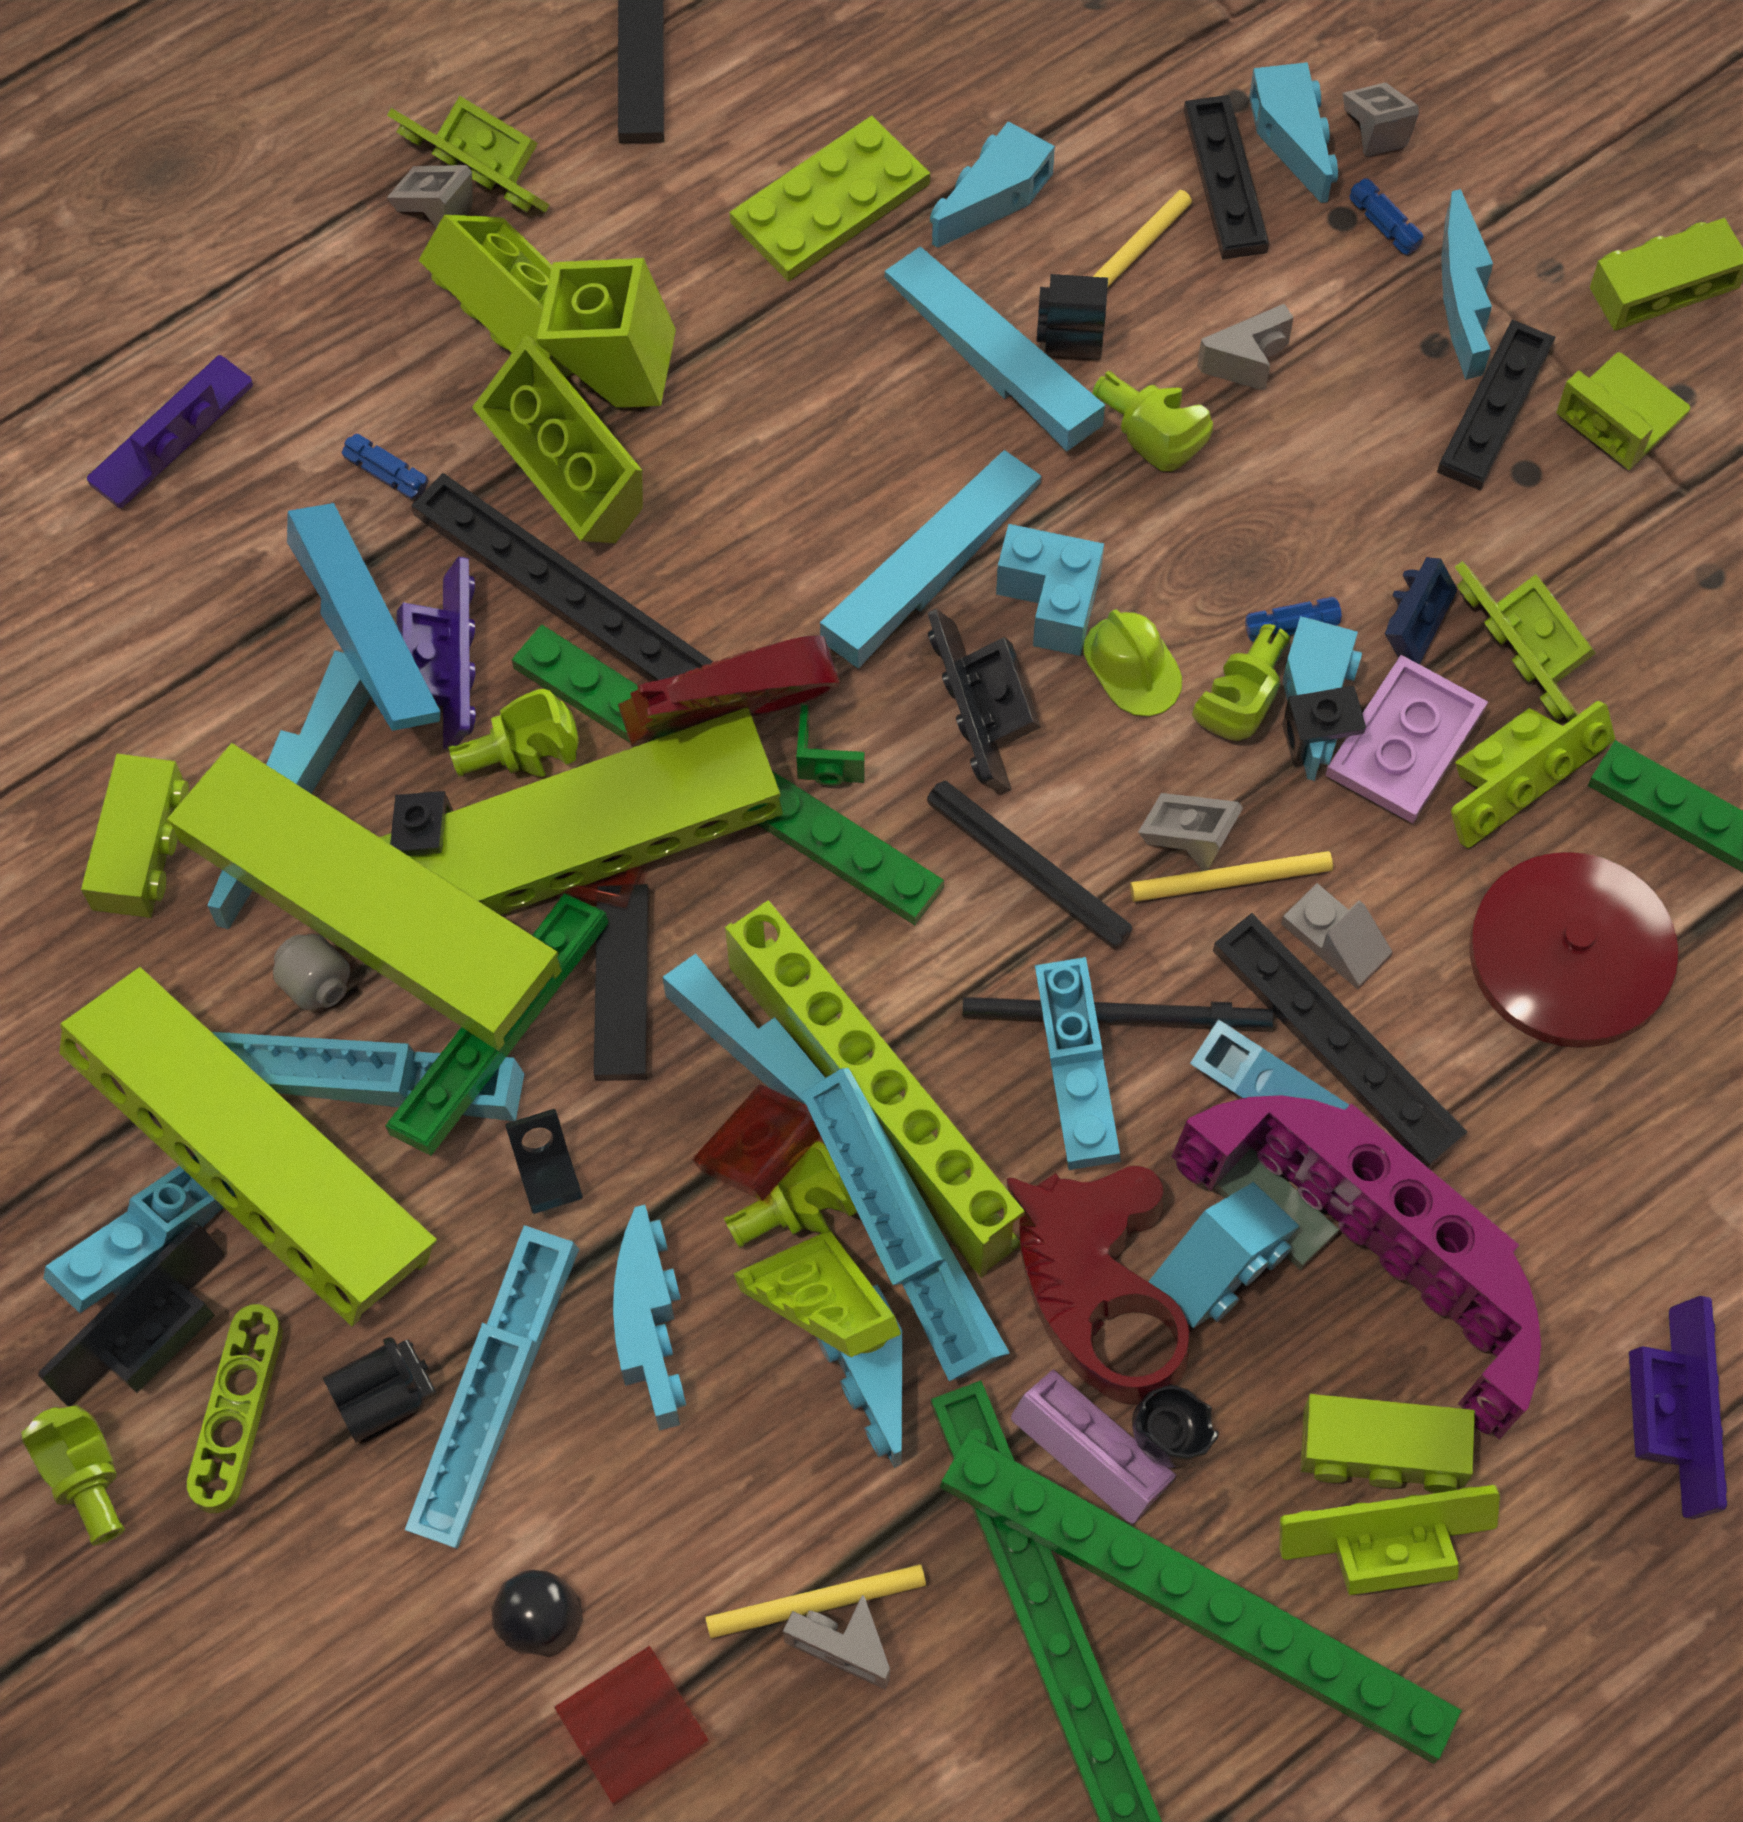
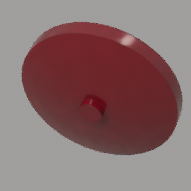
(1573, 949)

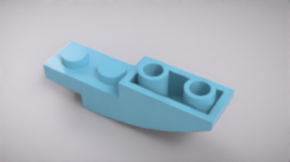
(1077, 1063)
(132, 1241)
(640, 1301)

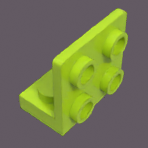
(1621, 409)

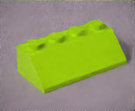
(492, 276)
(562, 445)

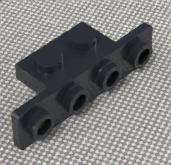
(989, 695)
(142, 1323)

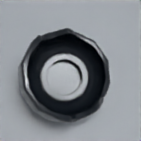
(1173, 1426)
(536, 1613)

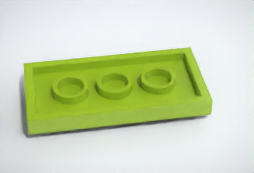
(829, 198)

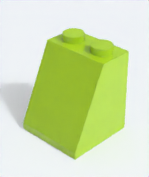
(609, 328)

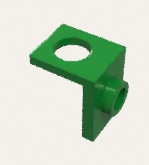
(823, 765)

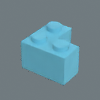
(1059, 576)
(1222, 1250)

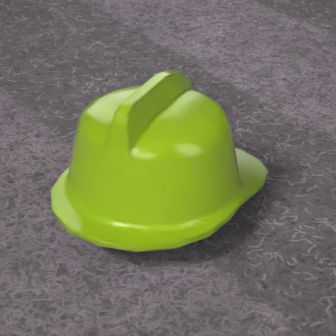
(1133, 664)

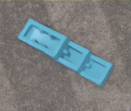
(1464, 282)

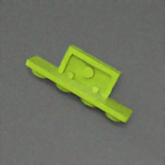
(482, 142)
(1539, 632)
(1523, 764)
(1394, 1539)

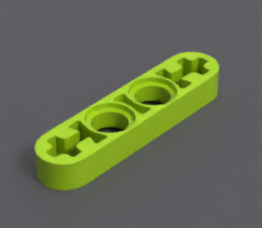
(240, 1408)

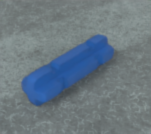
(1386, 216)
(384, 466)
(1287, 617)

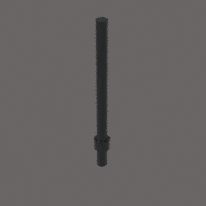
(1128, 1013)

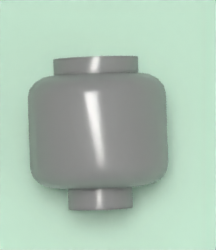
(311, 971)

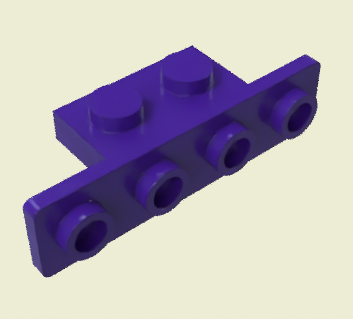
(169, 431)
(440, 649)
(1680, 1407)

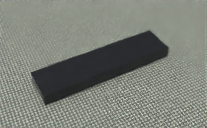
(641, 71)
(1225, 177)
(1496, 405)
(622, 989)

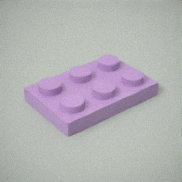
(1409, 739)

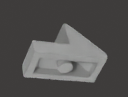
(1384, 117)
(434, 191)
(1242, 349)
(1190, 824)
(1339, 936)
(855, 1651)

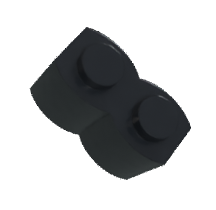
(1073, 316)

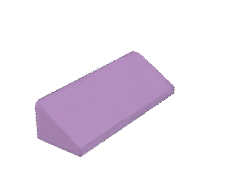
(1091, 1446)

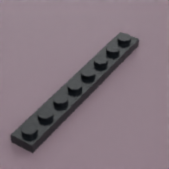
(555, 582)

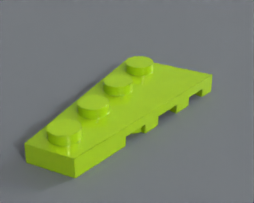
(823, 1294)

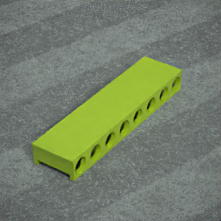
(608, 811)
(364, 895)
(808, 1012)
(247, 1139)

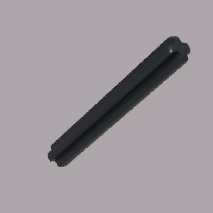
(1029, 864)

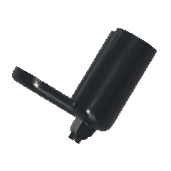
(380, 1388)

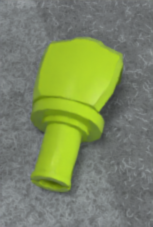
(1155, 422)
(1246, 691)
(522, 735)
(796, 1200)
(77, 1466)

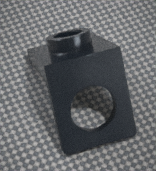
(1321, 718)
(419, 822)
(545, 1170)

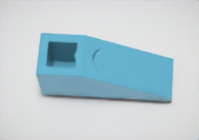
(1289, 122)
(999, 183)
(1319, 662)
(1253, 1070)
(876, 1385)

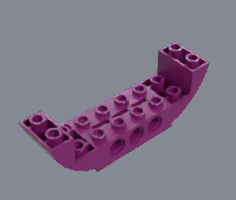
(1400, 1214)

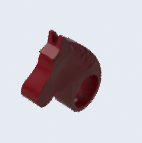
(757, 679)
(1069, 1258)

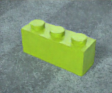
(1668, 273)
(134, 836)
(1387, 1442)

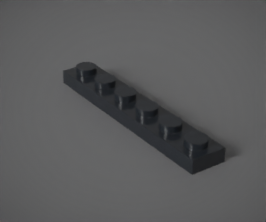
(1339, 1041)

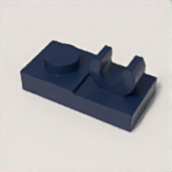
(1420, 609)

